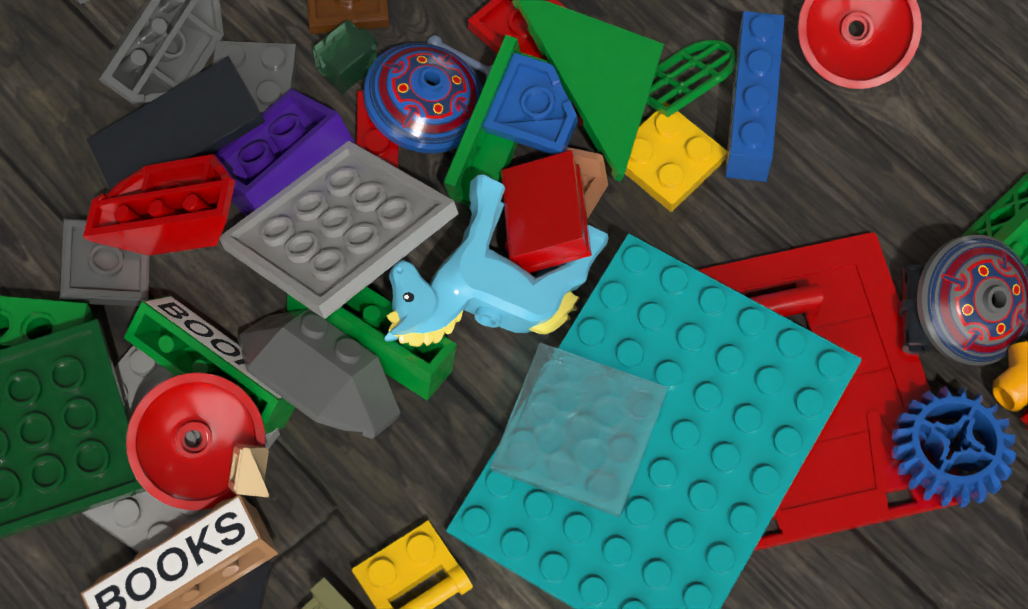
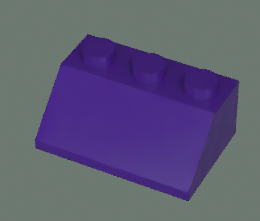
(282, 149)

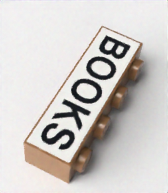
(190, 563)

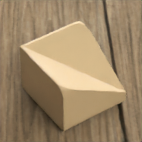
(248, 470)

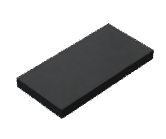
(180, 124)

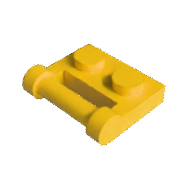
(406, 565)

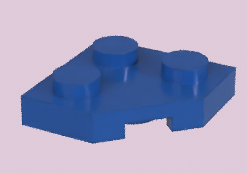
(532, 107)

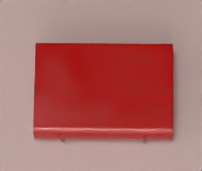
(545, 212)

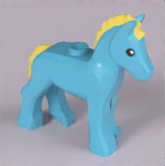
(484, 283)

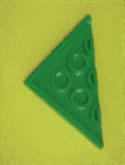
(601, 71)

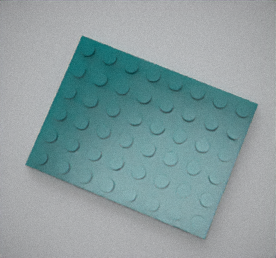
(722, 455)

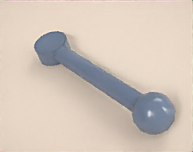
(436, 40)

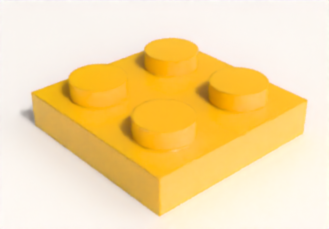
(672, 158)

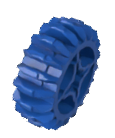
(970, 454)

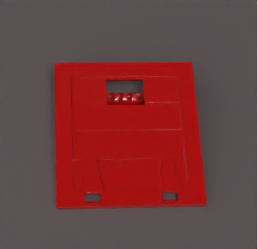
(854, 305)

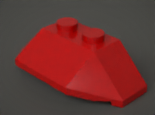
(164, 208)

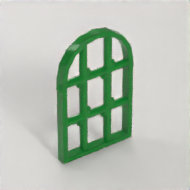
(710, 46)

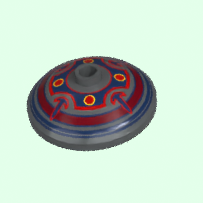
(958, 305)

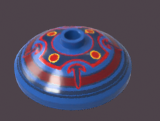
(411, 110)

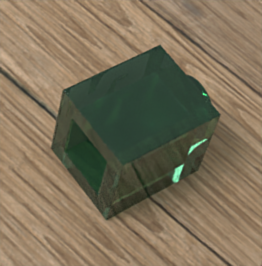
(345, 55)

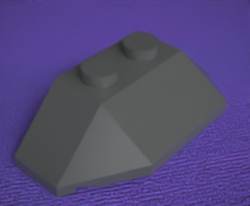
(162, 48)
(320, 371)

